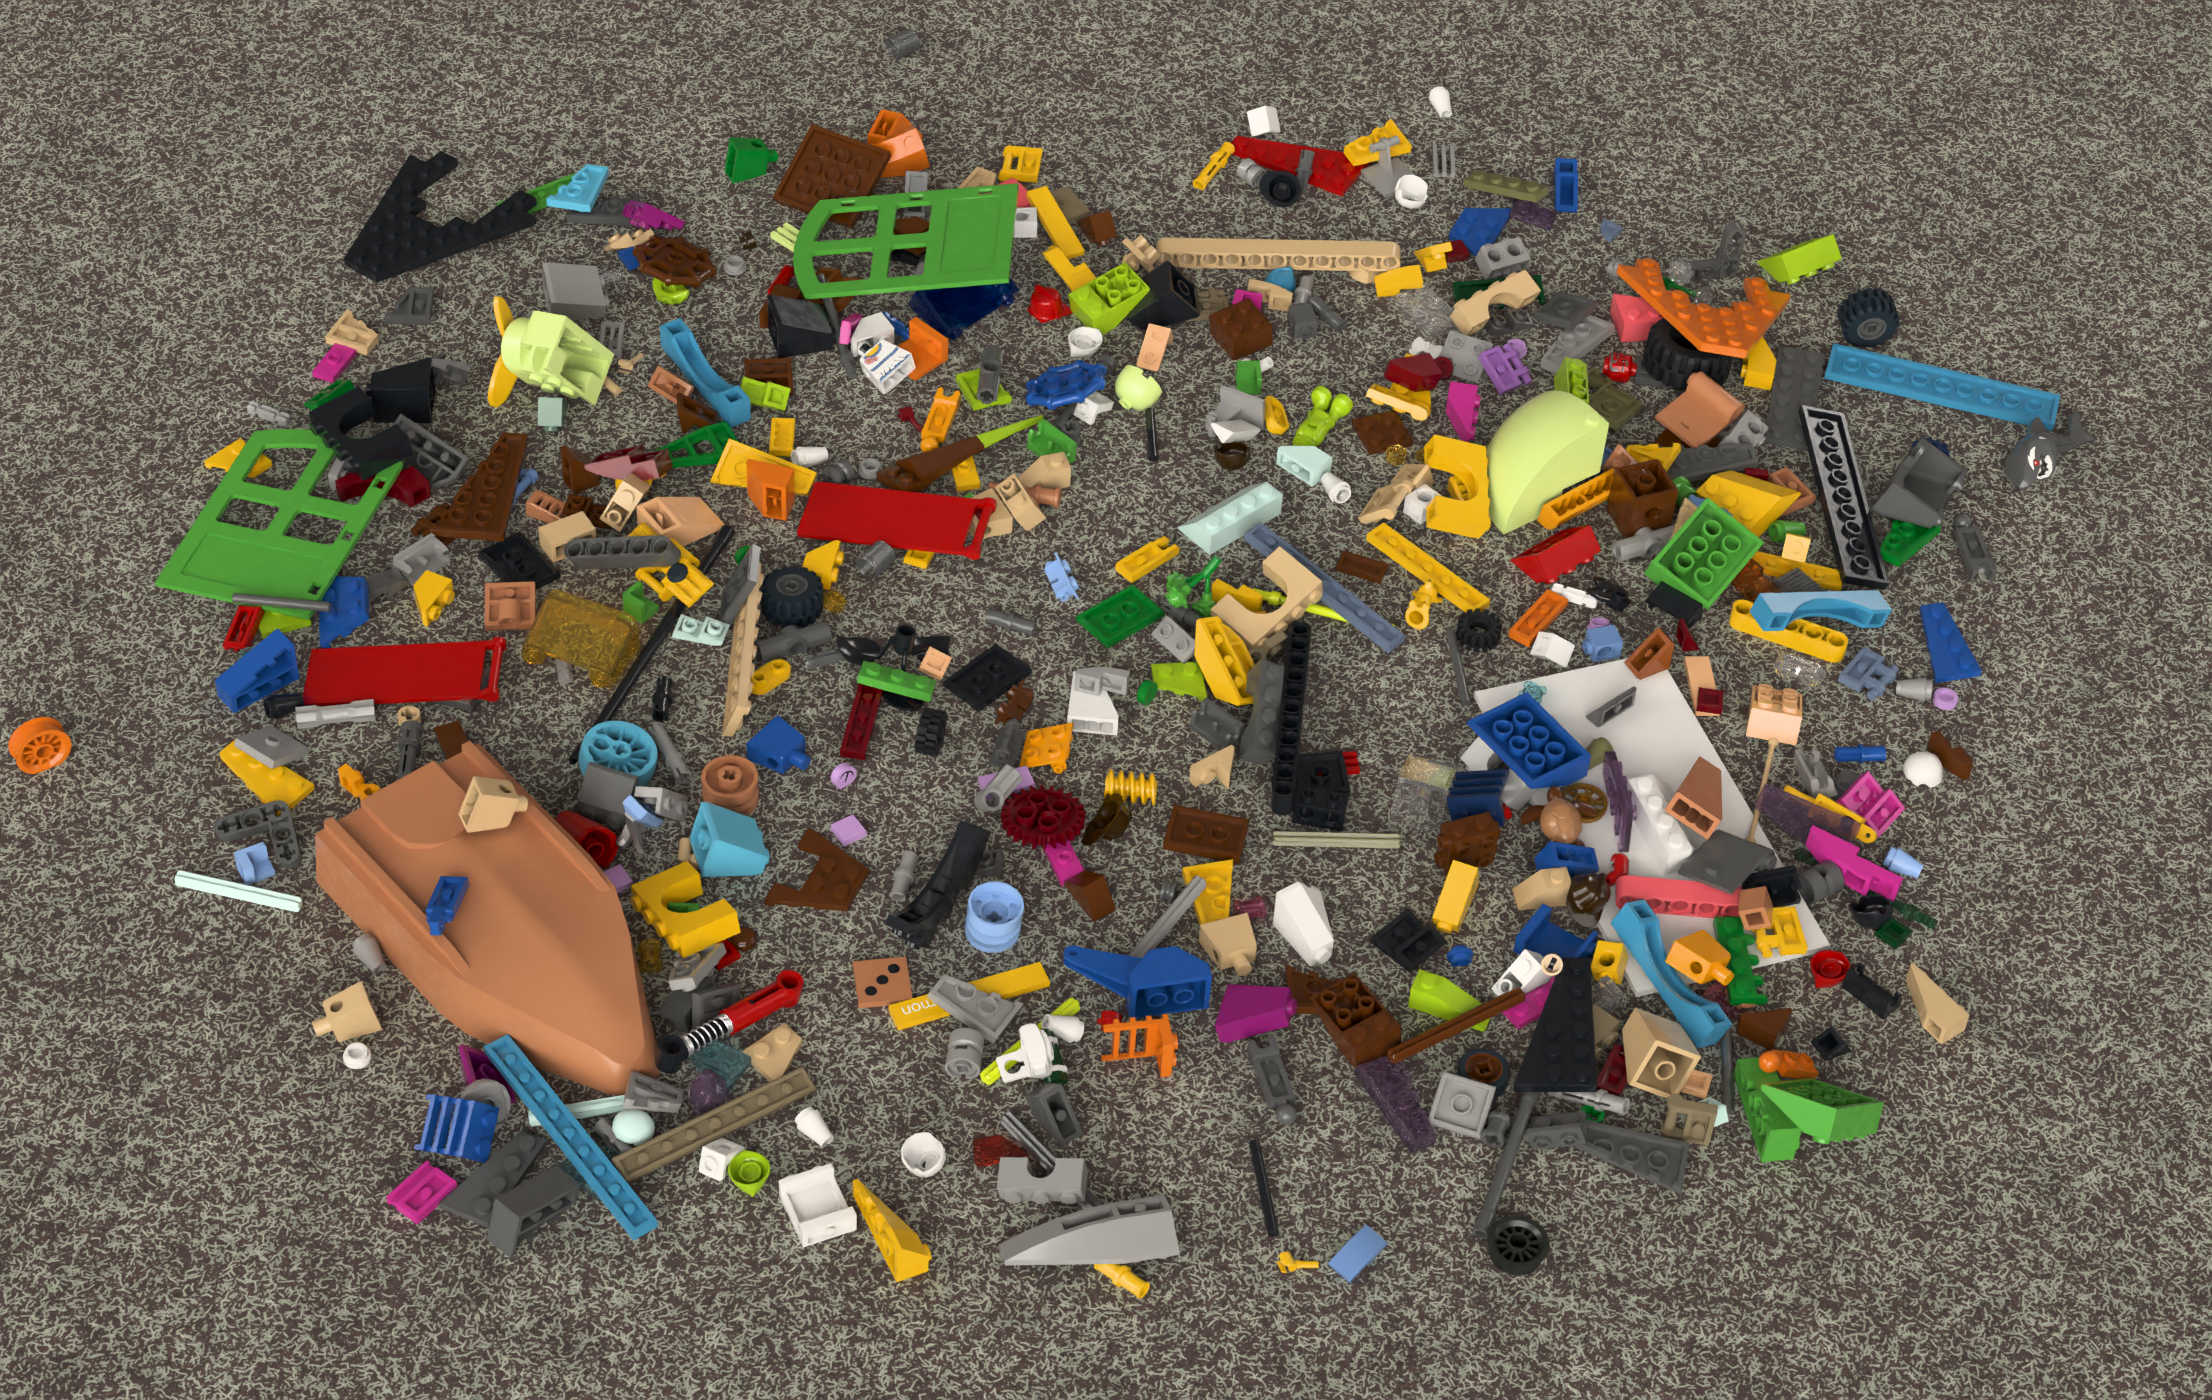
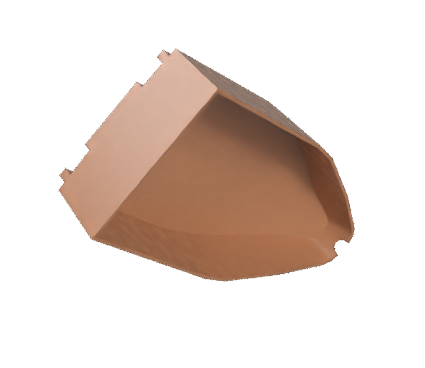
(534, 939)

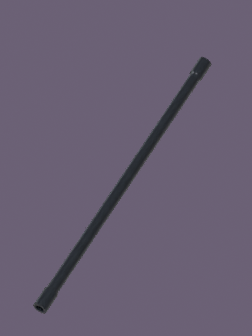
(719, 543)

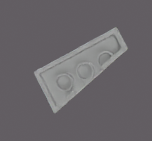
(1577, 342)

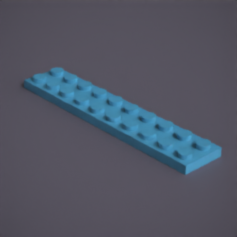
(1941, 386)

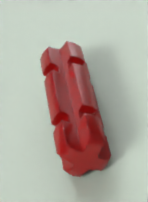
(783, 277)

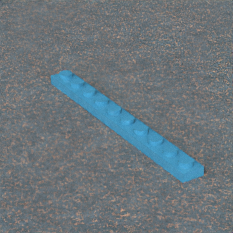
(571, 1137)

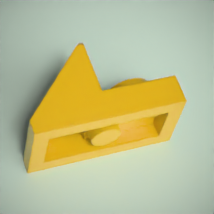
(1434, 256)

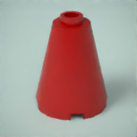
(591, 836)

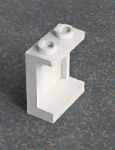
(816, 1205)

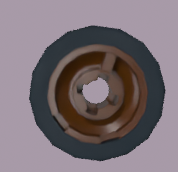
(1485, 1061)

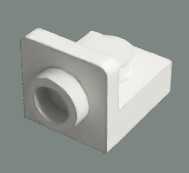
(1092, 406)
(717, 1156)

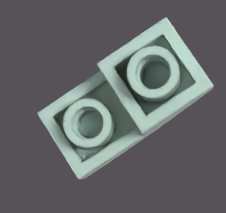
(707, 632)

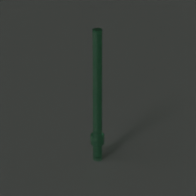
(1910, 911)

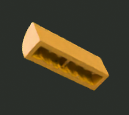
(1576, 501)

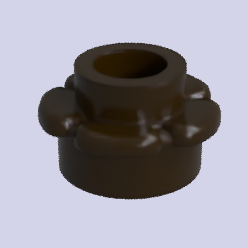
(747, 241)

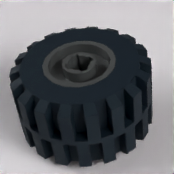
(1868, 317)
(792, 596)

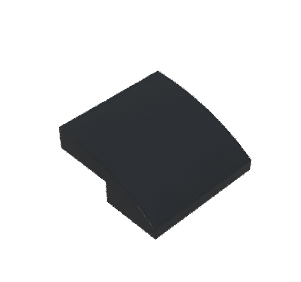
(1408, 940)

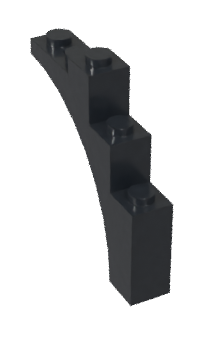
(936, 901)

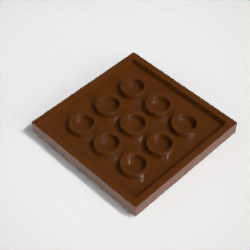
(831, 168)

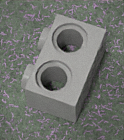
(1503, 261)
(1746, 430)

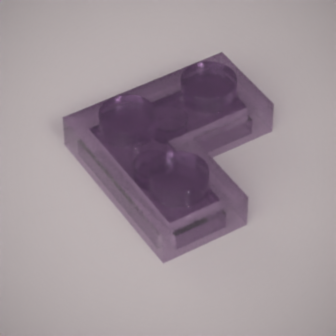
(1529, 213)

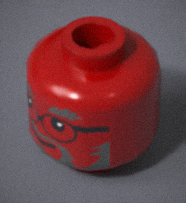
(1619, 367)

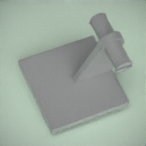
(1387, 171)
(1237, 406)

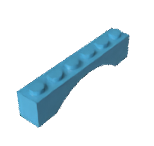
(683, 349)
(1859, 608)
(1641, 933)

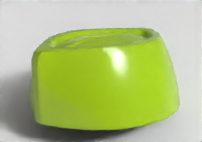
(750, 1169)

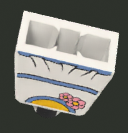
(885, 364)

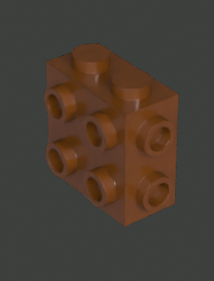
(1468, 841)

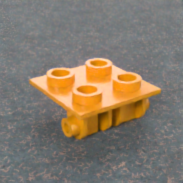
(1047, 747)

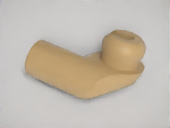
(685, 853)

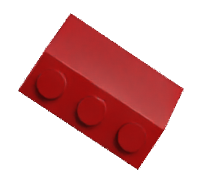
(1558, 554)

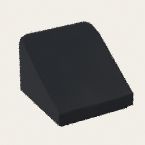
(1830, 1044)

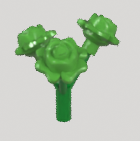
(1180, 587)

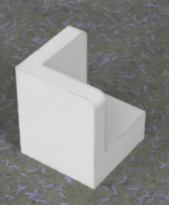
(1263, 121)
(1552, 648)

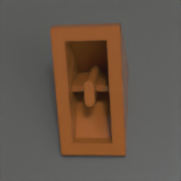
(1652, 655)

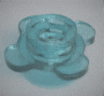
(1534, 690)

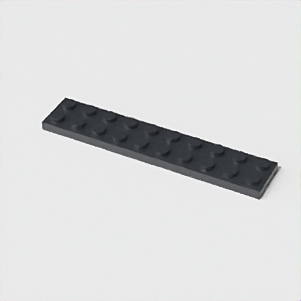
(1843, 498)

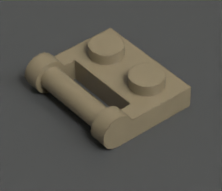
(1698, 1121)

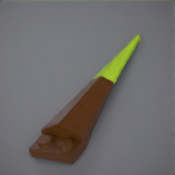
(926, 467)

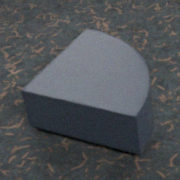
(1610, 230)

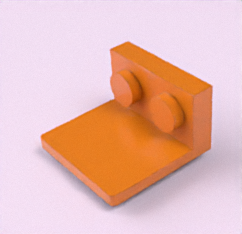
(926, 346)

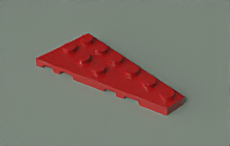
(1330, 168)

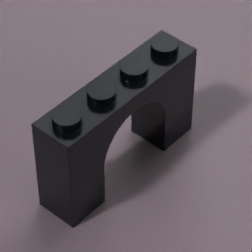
(365, 455)

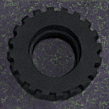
(1674, 358)

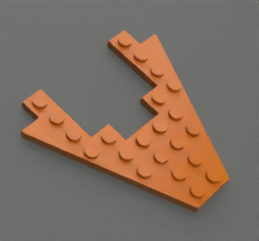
(1709, 329)

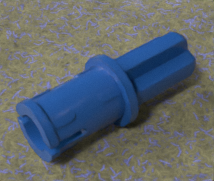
(1860, 753)

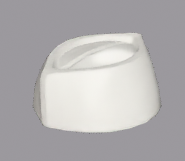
(1084, 341)

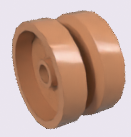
(731, 784)

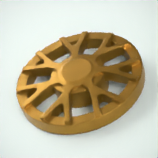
(1587, 798)

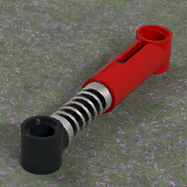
(781, 993)

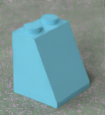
(727, 843)

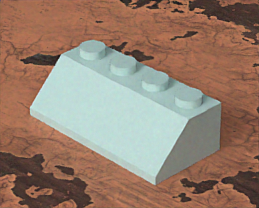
(1233, 517)

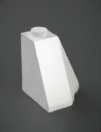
(1304, 922)

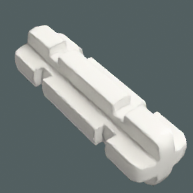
(1575, 595)

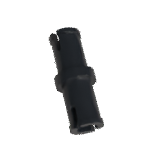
(662, 699)

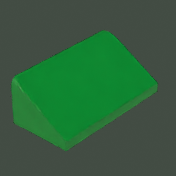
(329, 393)

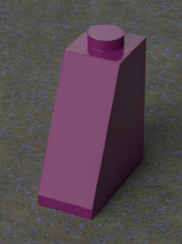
(1253, 1011)

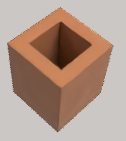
(1755, 908)

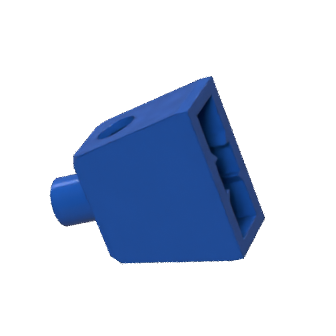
(778, 747)

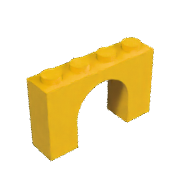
(1470, 465)
(683, 931)

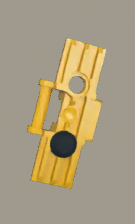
(681, 579)

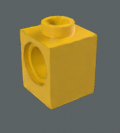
(1796, 547)
(1606, 954)

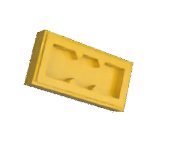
(782, 436)
(966, 475)

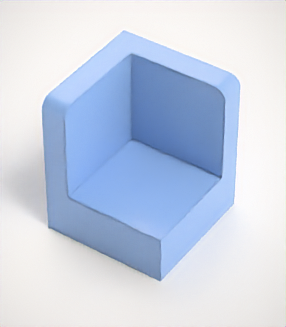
(254, 863)

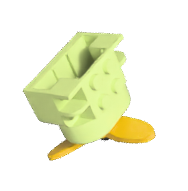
(547, 353)

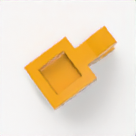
(354, 781)

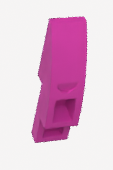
(1857, 872)

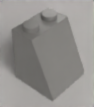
(574, 290)

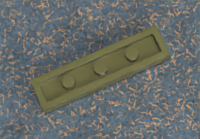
(1506, 186)

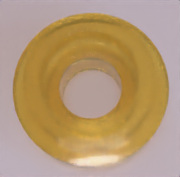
(834, 601)

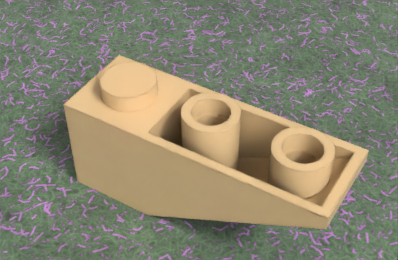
(1936, 1010)

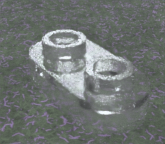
(1799, 669)

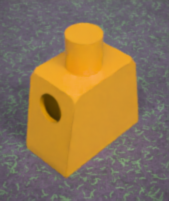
(1701, 958)

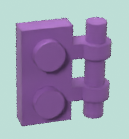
(1501, 372)

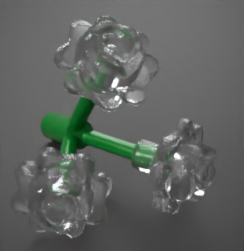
(1682, 273)

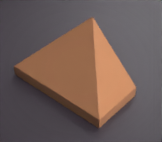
(669, 384)

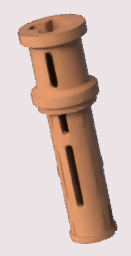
(1040, 494)

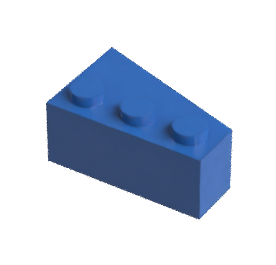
(259, 672)

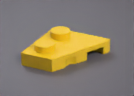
(1665, 455)

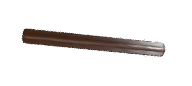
(1455, 1025)

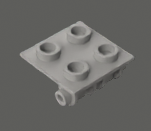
(1464, 353)

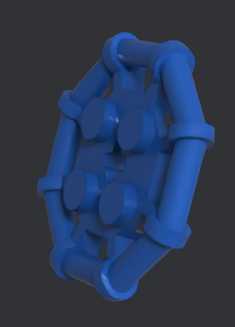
(1065, 384)

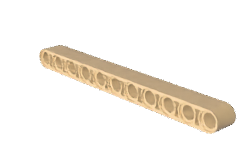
(1277, 253)

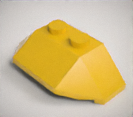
(1223, 660)

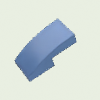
(1357, 1253)

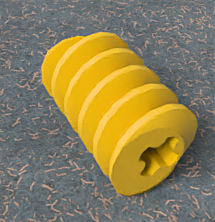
(1131, 787)

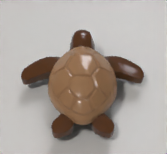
(1559, 818)

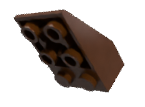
(1356, 1020)

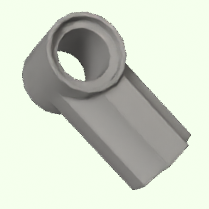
(999, 788)

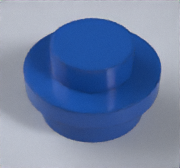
(1459, 956)

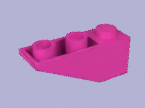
(1460, 409)

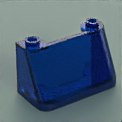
(958, 308)

